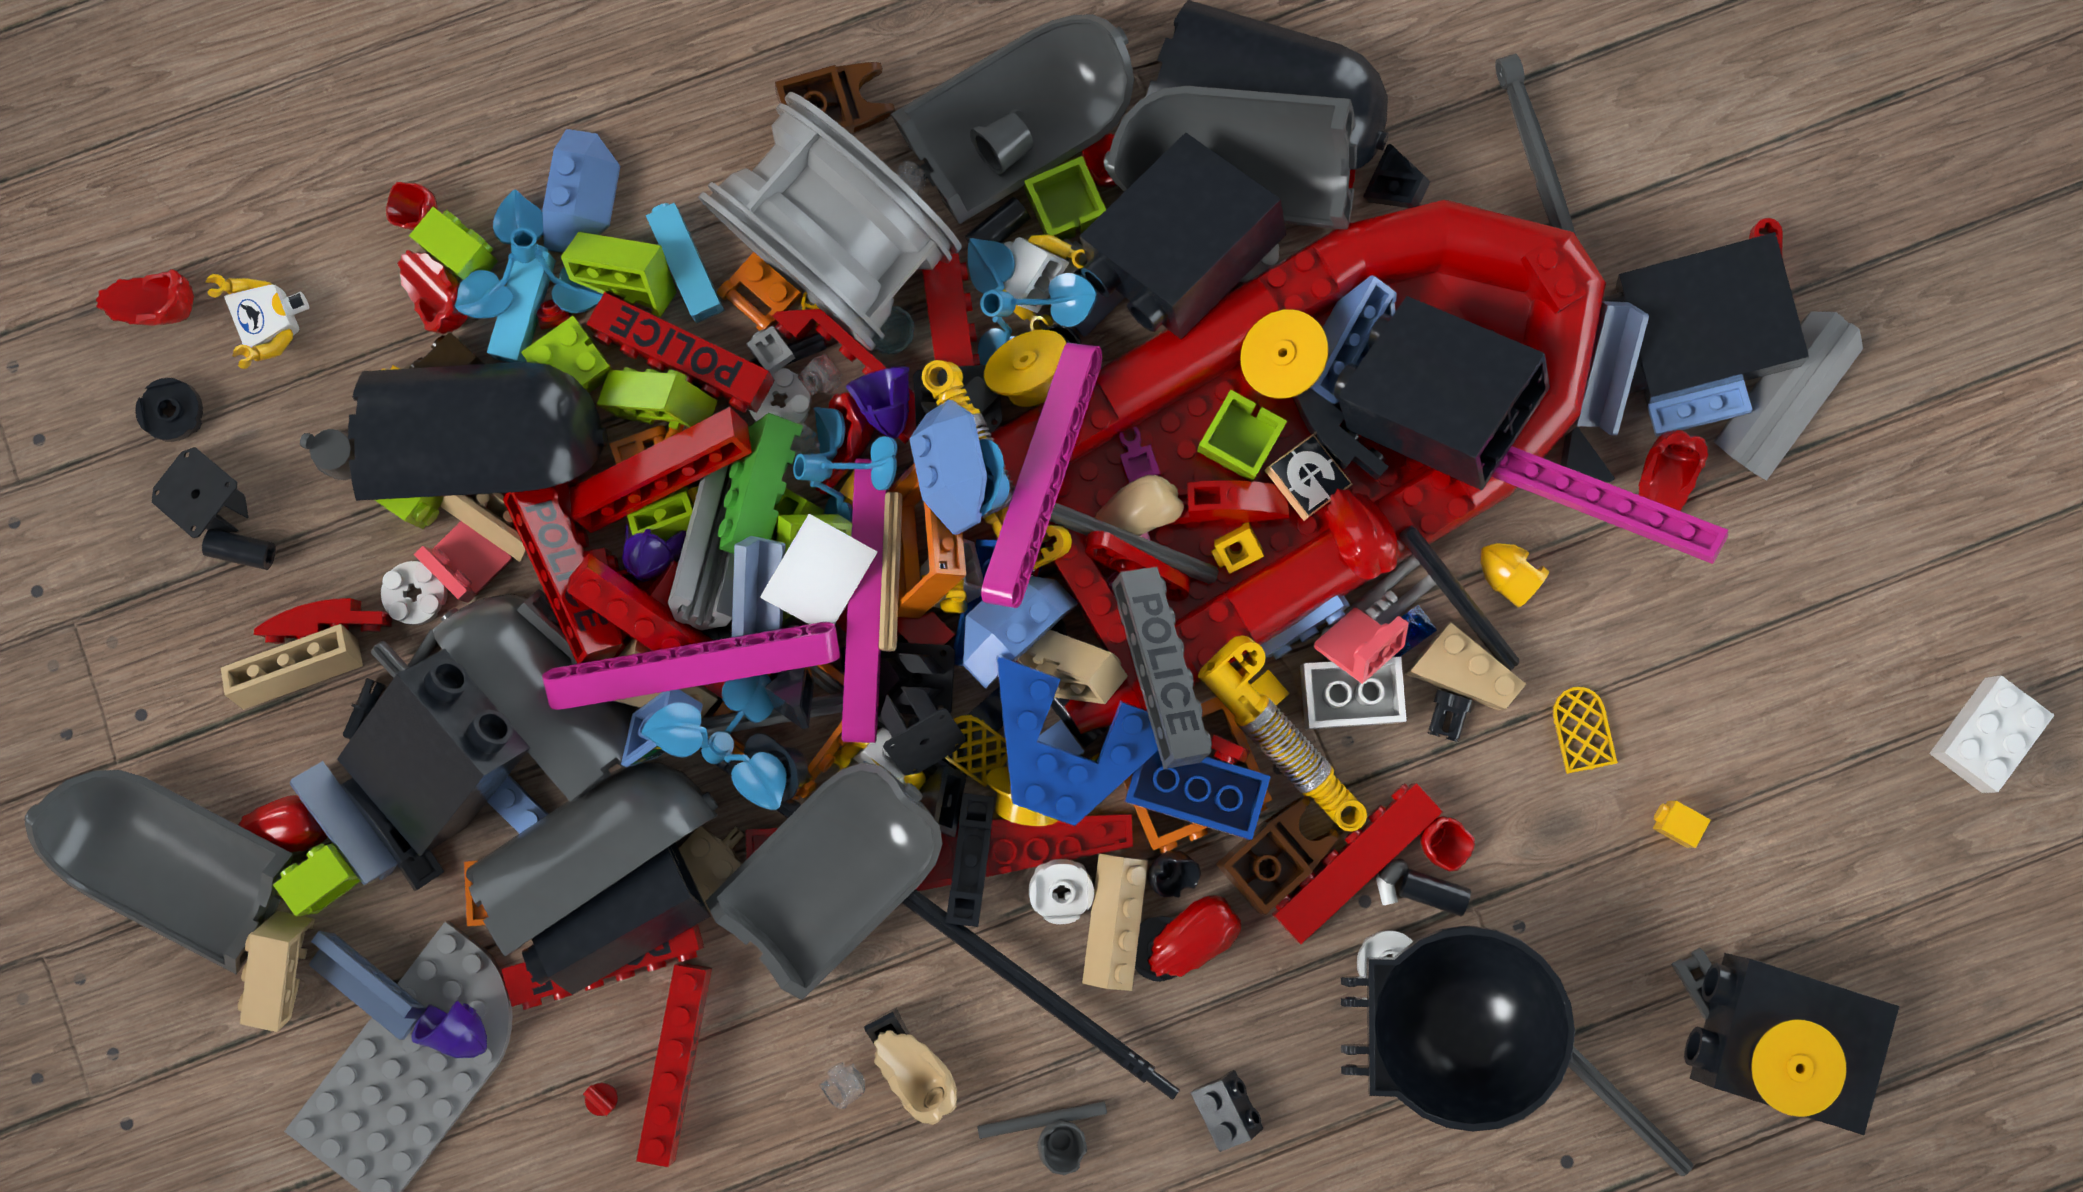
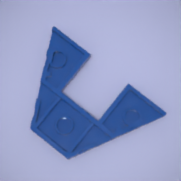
(1052, 778)

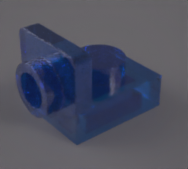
(1418, 629)

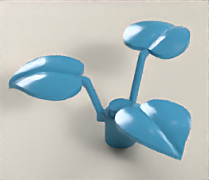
(521, 225)
(992, 264)
(819, 466)
(679, 733)

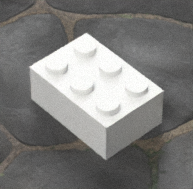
(1339, 700)
(1992, 734)

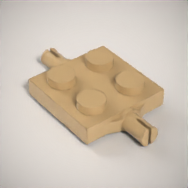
(711, 859)

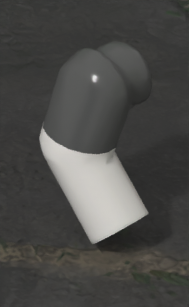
(1387, 879)

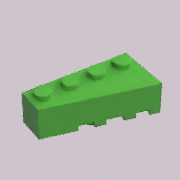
(757, 482)

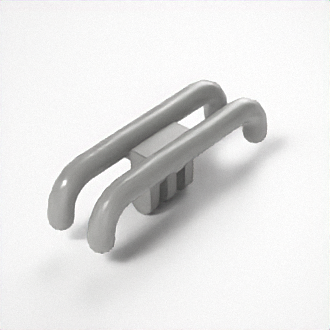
(1382, 603)

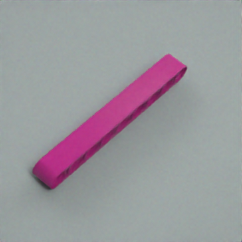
(1041, 476)
(863, 617)
(691, 665)

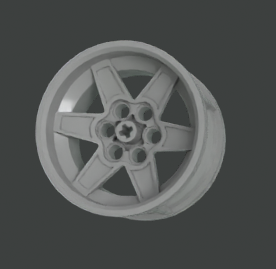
(832, 219)

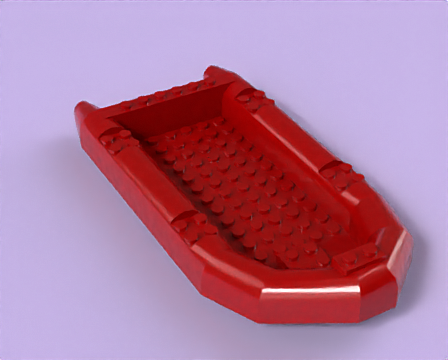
(1459, 258)

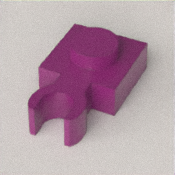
(1138, 460)

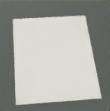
(818, 573)

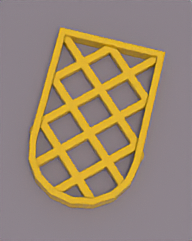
(983, 726)
(1594, 730)

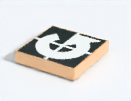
(1307, 477)

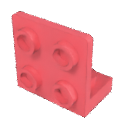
(464, 561)
(1362, 644)

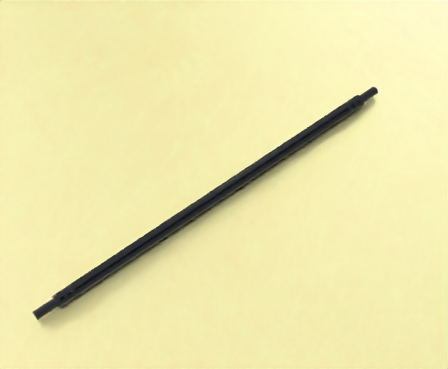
(1020, 979)

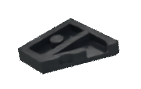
(1396, 181)

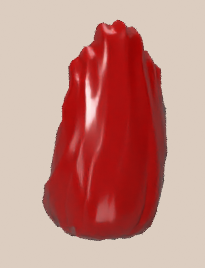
(432, 291)
(148, 300)
(856, 438)
(1673, 468)
(1362, 534)
(285, 824)
(1195, 937)

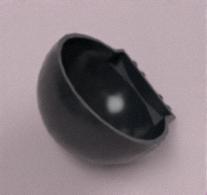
(1464, 1028)

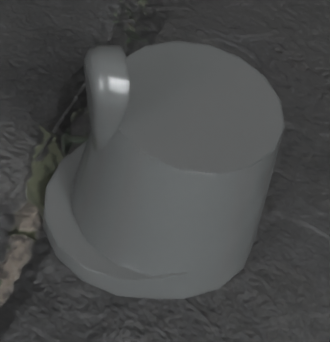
(1002, 141)
(330, 452)

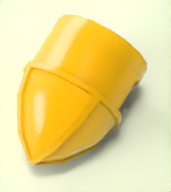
(1510, 573)

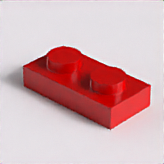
(1228, 751)

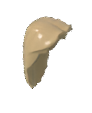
(1142, 505)
(916, 1076)

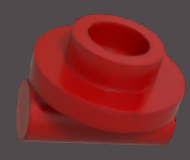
(551, 315)
(601, 1099)

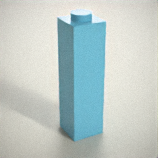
(684, 262)
(517, 325)

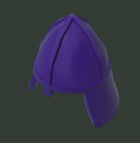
(883, 399)
(649, 555)
(453, 1034)

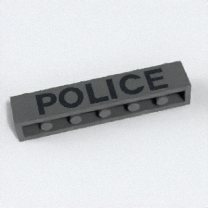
(1161, 668)

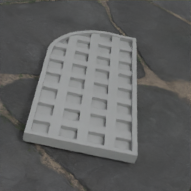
(398, 1099)

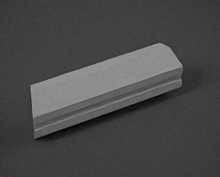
(1791, 398)
(705, 573)

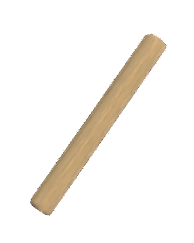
(890, 572)

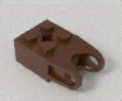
(838, 94)
(1287, 852)

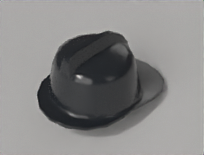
(791, 758)

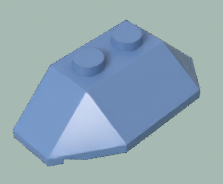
(578, 189)
(1350, 328)
(950, 465)
(1012, 631)

